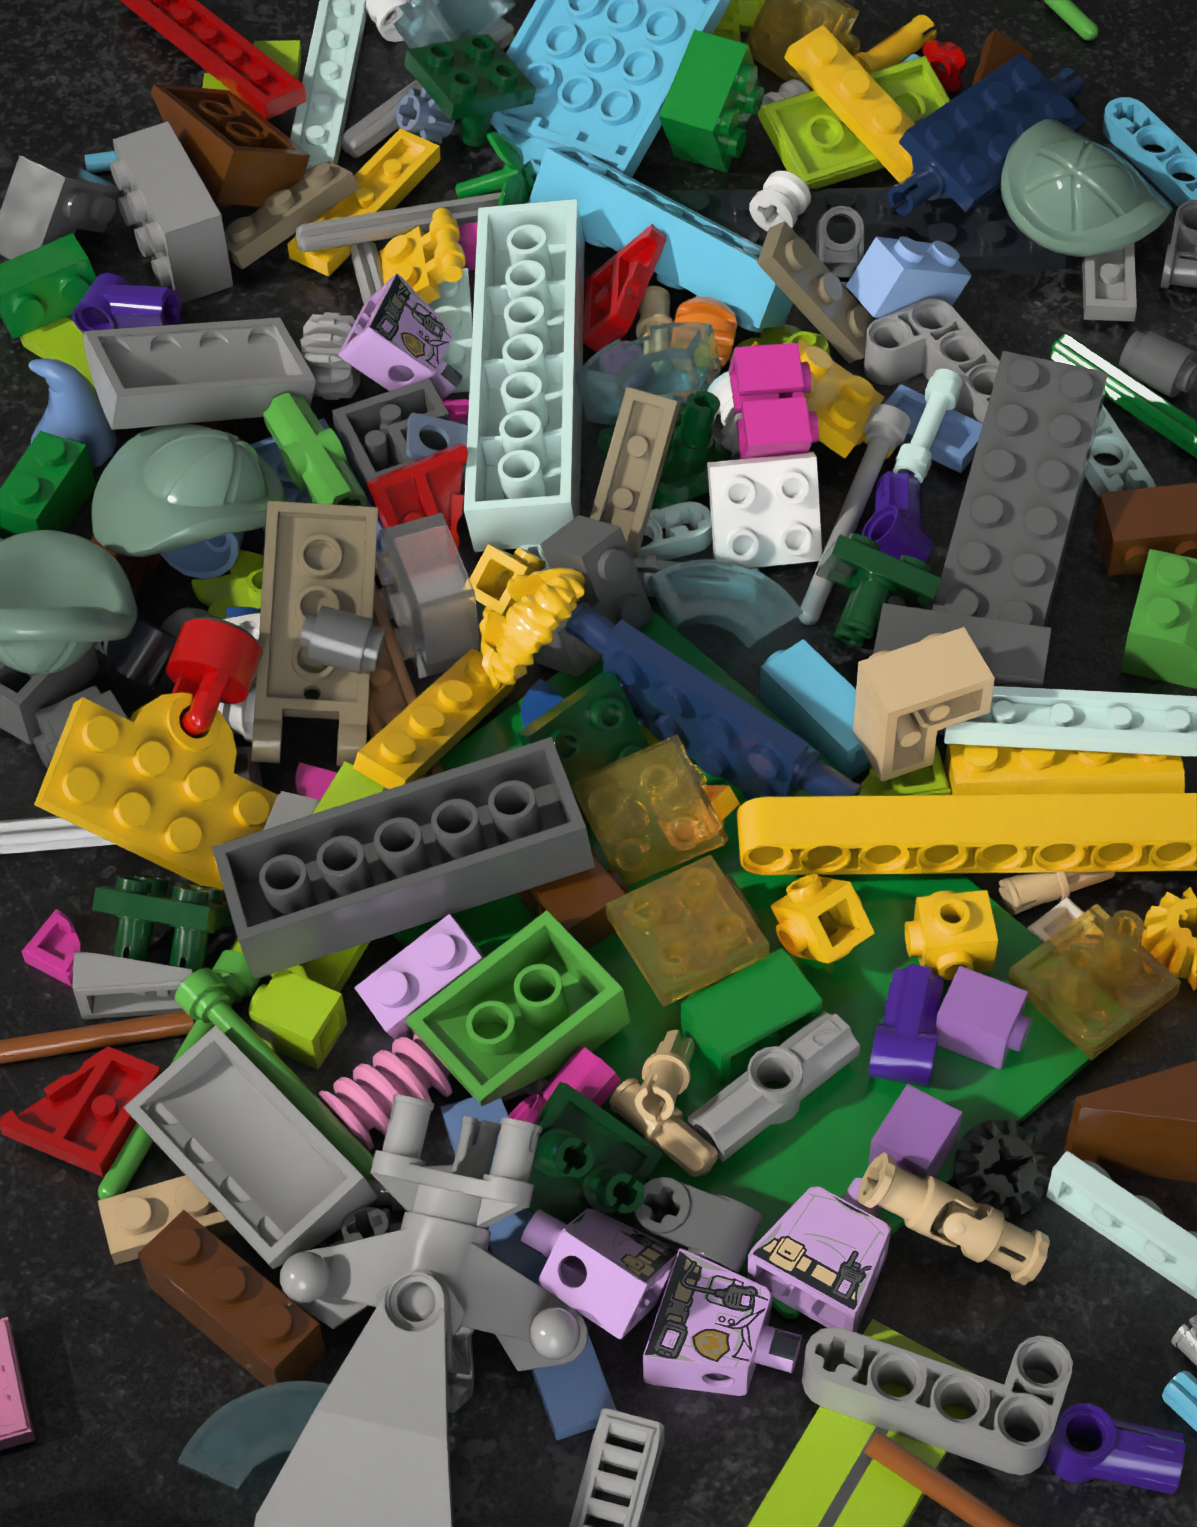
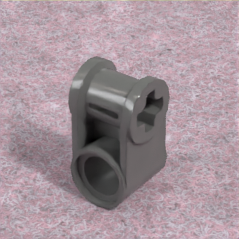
(1181, 253)
(841, 258)
(705, 1225)

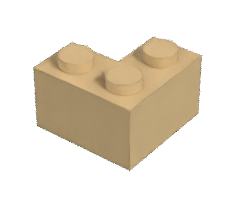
(915, 693)

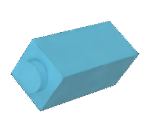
(815, 704)

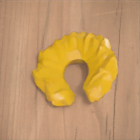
(541, 605)

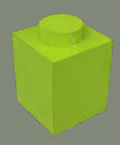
(298, 1017)

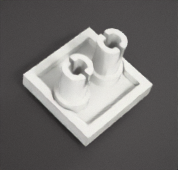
(765, 510)

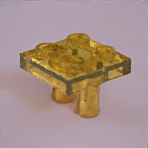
(787, 21)
(650, 810)
(687, 930)
(1095, 979)

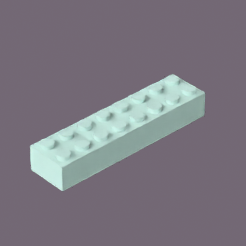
(523, 374)

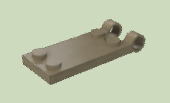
(310, 561)

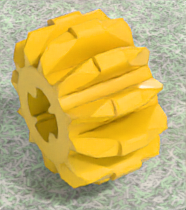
(1172, 934)

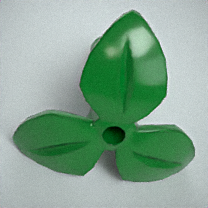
(513, 180)

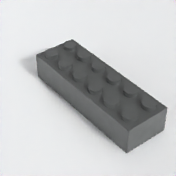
(1022, 491)
(403, 857)

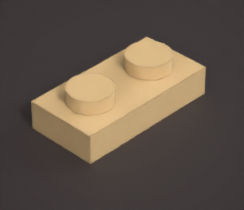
(141, 1214)

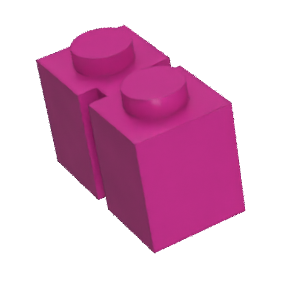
(769, 394)

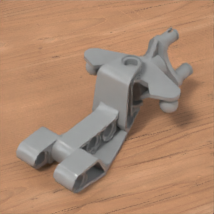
(381, 1428)

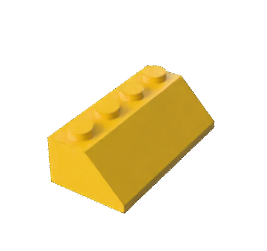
(1058, 771)

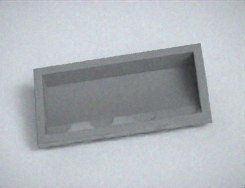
(194, 371)
(249, 1149)

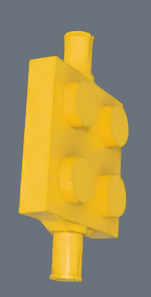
(839, 400)

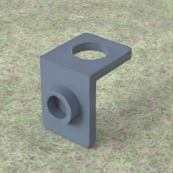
(451, 431)

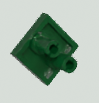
(470, 82)
(688, 452)
(873, 580)
(589, 728)
(147, 901)
(587, 1160)

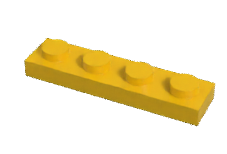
(854, 97)
(382, 186)
(431, 724)

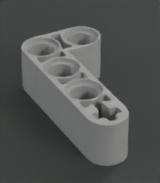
(931, 338)
(934, 1386)

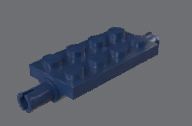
(966, 141)
(713, 723)

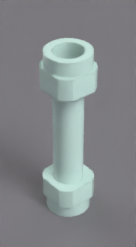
(941, 395)

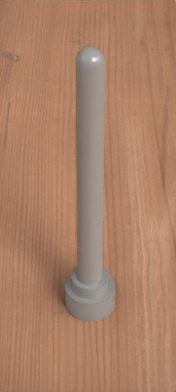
(884, 430)

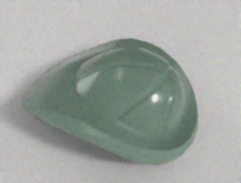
(1076, 193)
(180, 490)
(59, 600)

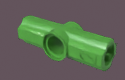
(311, 453)

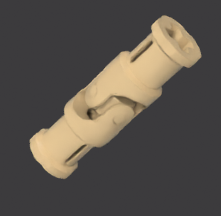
(954, 1218)

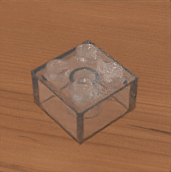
(427, 594)

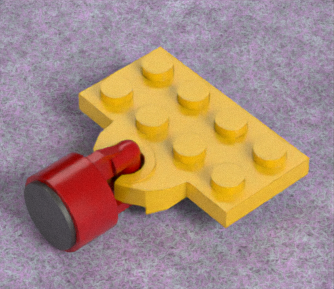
(168, 772)

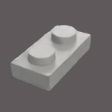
(1110, 285)

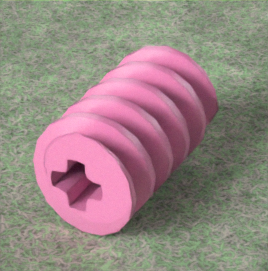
(369, 1097)

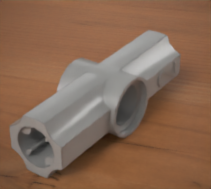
(798, 1063)

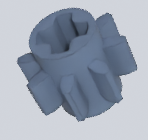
(423, 117)

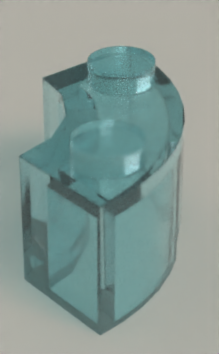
(447, 20)
(667, 363)
(723, 596)
(251, 1431)

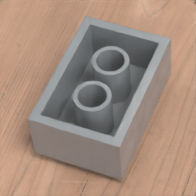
(171, 213)

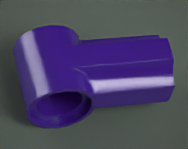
(118, 305)
(898, 517)
(906, 1040)
(1122, 1452)

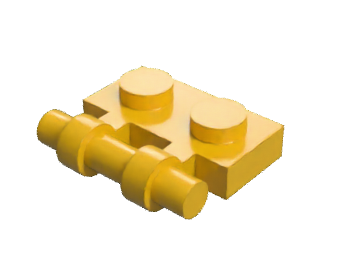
(426, 258)

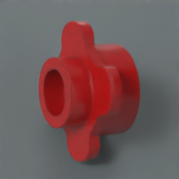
(952, 57)

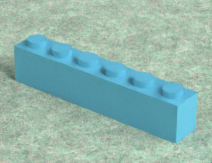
(696, 249)

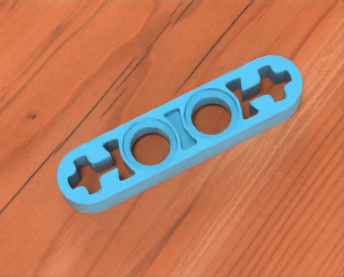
(1133, 125)

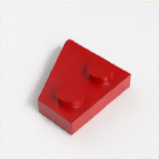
(618, 288)
(422, 490)
(84, 1111)

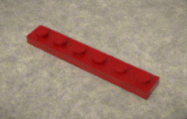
(223, 54)

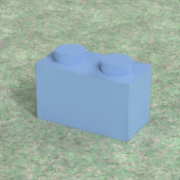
(905, 272)

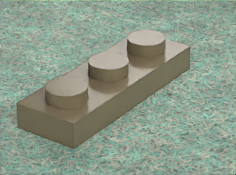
(286, 210)
(815, 291)
(635, 463)

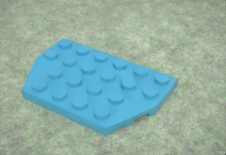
(600, 74)

